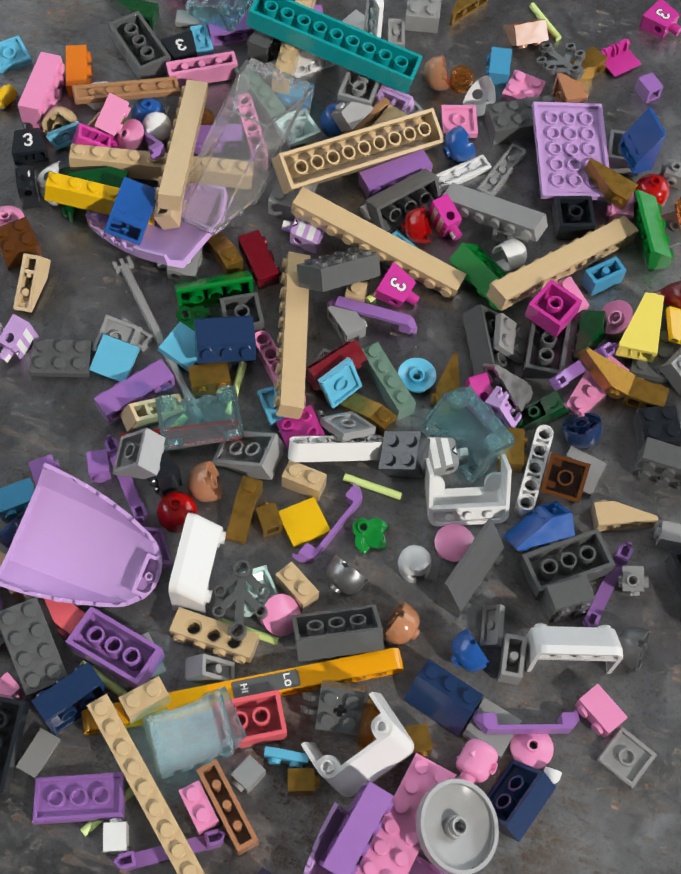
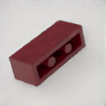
(259, 259)
(326, 363)

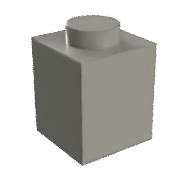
(668, 535)
(247, 775)

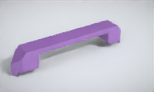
(156, 147)
(405, 321)
(577, 368)
(128, 487)
(308, 553)
(607, 586)
(488, 725)
(134, 860)

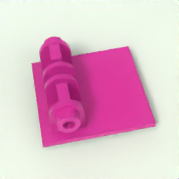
(620, 58)
(305, 426)

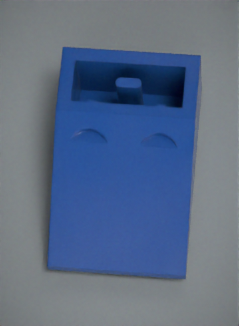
(642, 142)
(131, 211)
(542, 525)

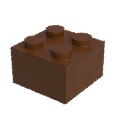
(17, 239)
(564, 477)

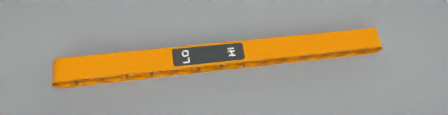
(287, 681)

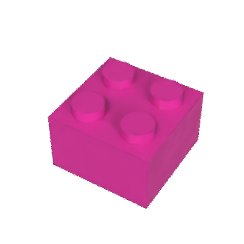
(553, 308)

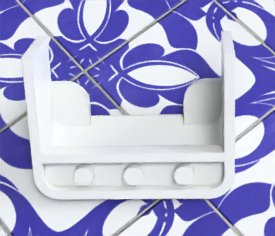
(371, 21)
(468, 504)
(194, 564)
(573, 644)
(372, 762)

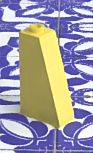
(643, 331)

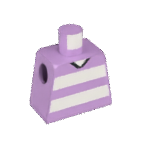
(303, 234)
(16, 338)

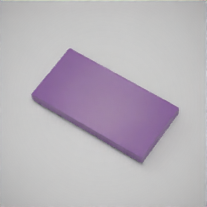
(79, 798)

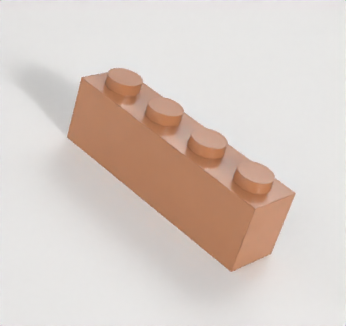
(227, 807)

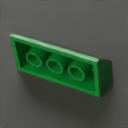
(651, 231)
(478, 267)
(208, 291)

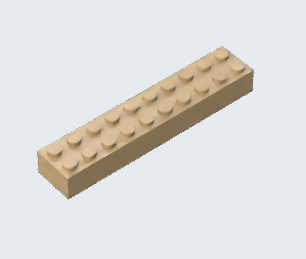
(357, 150)

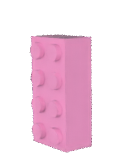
(42, 89)

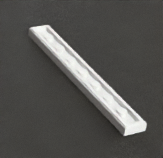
(456, 174)

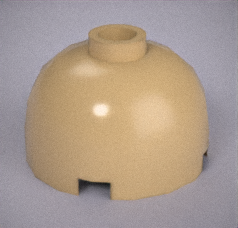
(57, 118)

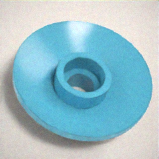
(417, 368)

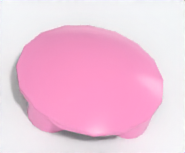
(453, 542)
(279, 617)

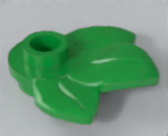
(194, 312)
(372, 536)

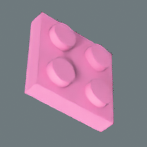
(523, 86)
(459, 115)

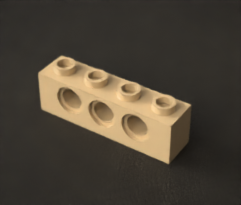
(187, 619)

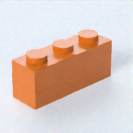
(77, 67)

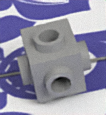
(672, 173)
(633, 572)

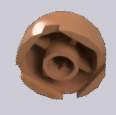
(436, 74)
(203, 482)
(402, 625)

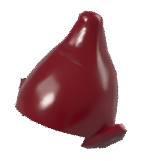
(671, 294)

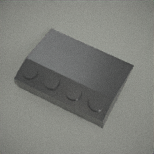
(472, 571)

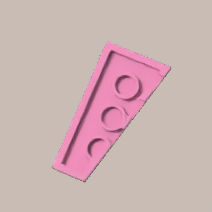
(587, 393)

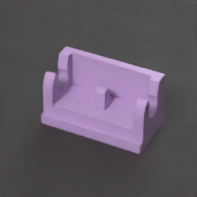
(397, 98)
(501, 408)

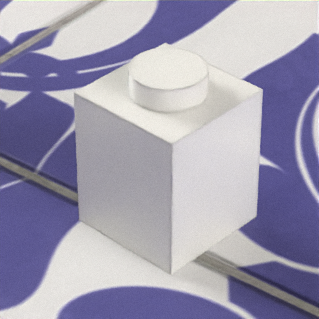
(115, 837)

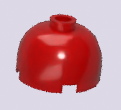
(654, 185)
(417, 226)
(173, 510)

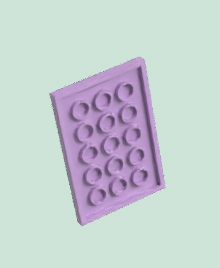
(564, 143)

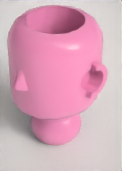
(477, 761)

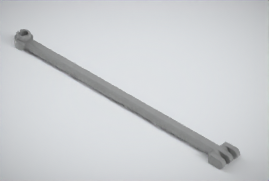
(125, 269)

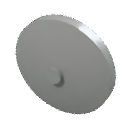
(457, 827)

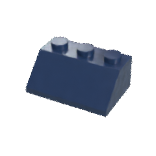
(224, 339)
(69, 696)
(443, 697)
(519, 798)

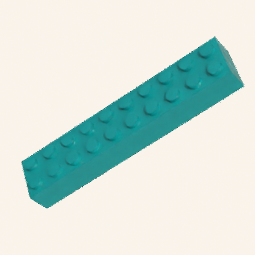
(335, 42)

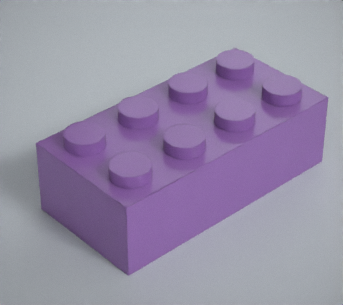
(115, 648)
(356, 829)

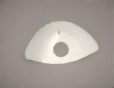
(487, 87)
(41, 182)

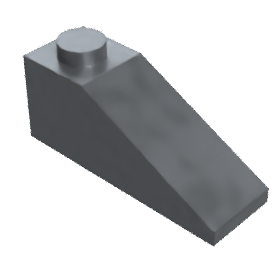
(518, 389)

